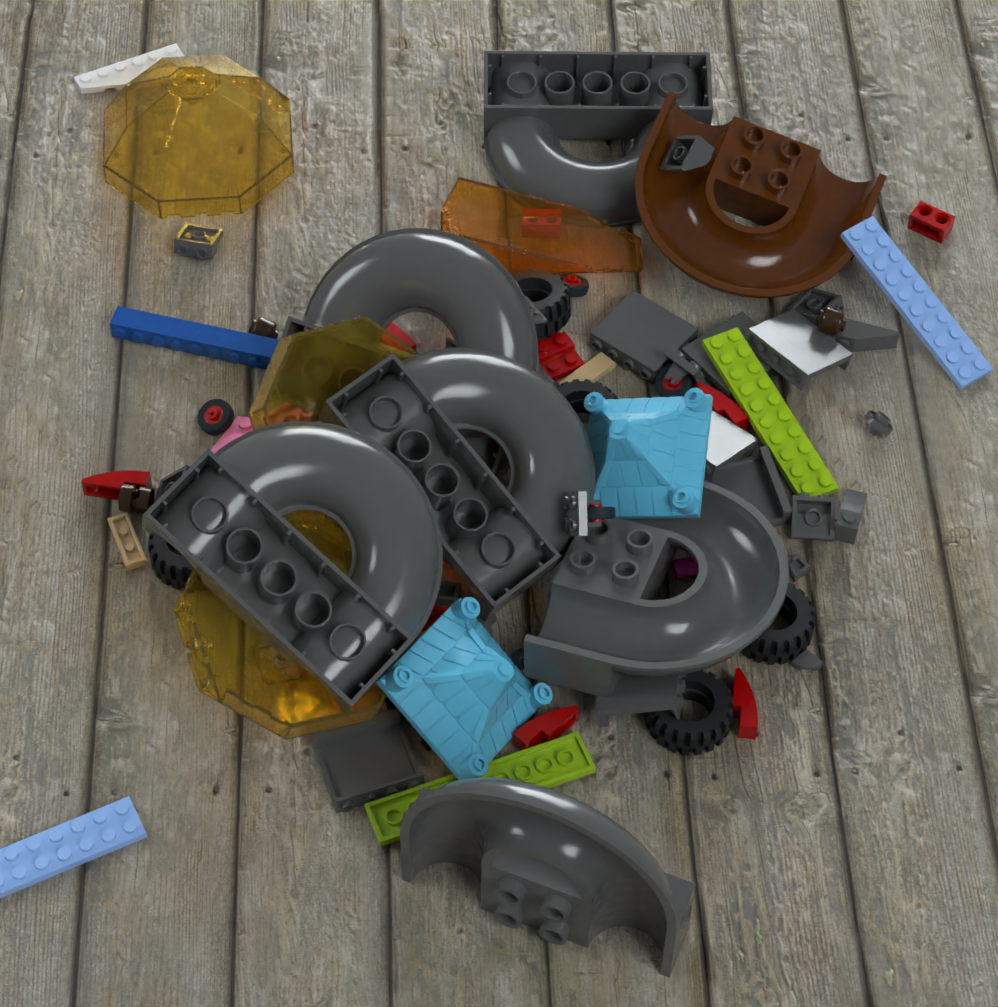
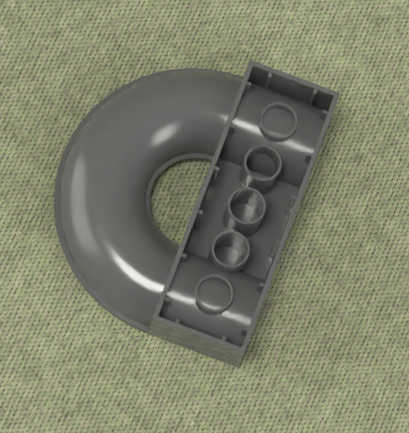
(578, 96)
(434, 276)
(233, 532)
(488, 533)
(606, 588)
(547, 862)

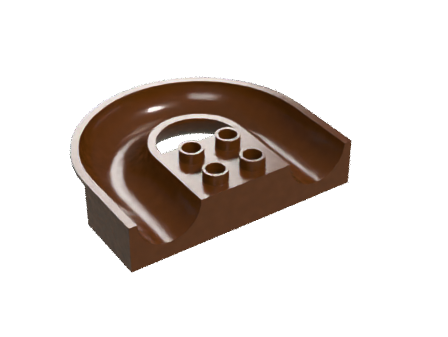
(758, 179)

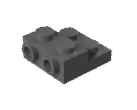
(197, 241)
(813, 300)
(813, 517)

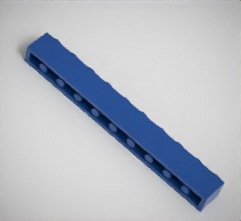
(192, 337)

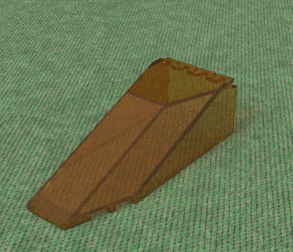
(537, 232)

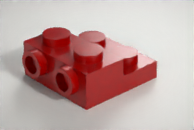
(558, 355)

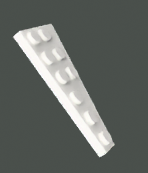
(122, 72)

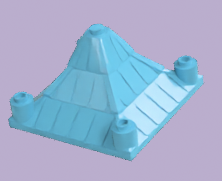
(650, 453)
(462, 691)

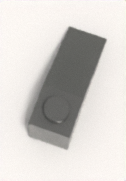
(866, 337)
(850, 516)

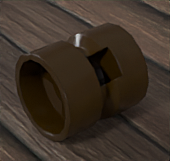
(135, 499)

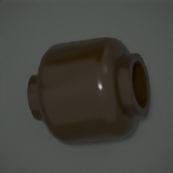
(830, 321)
(264, 327)

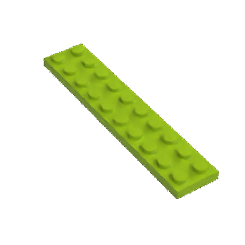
(769, 414)
(542, 765)

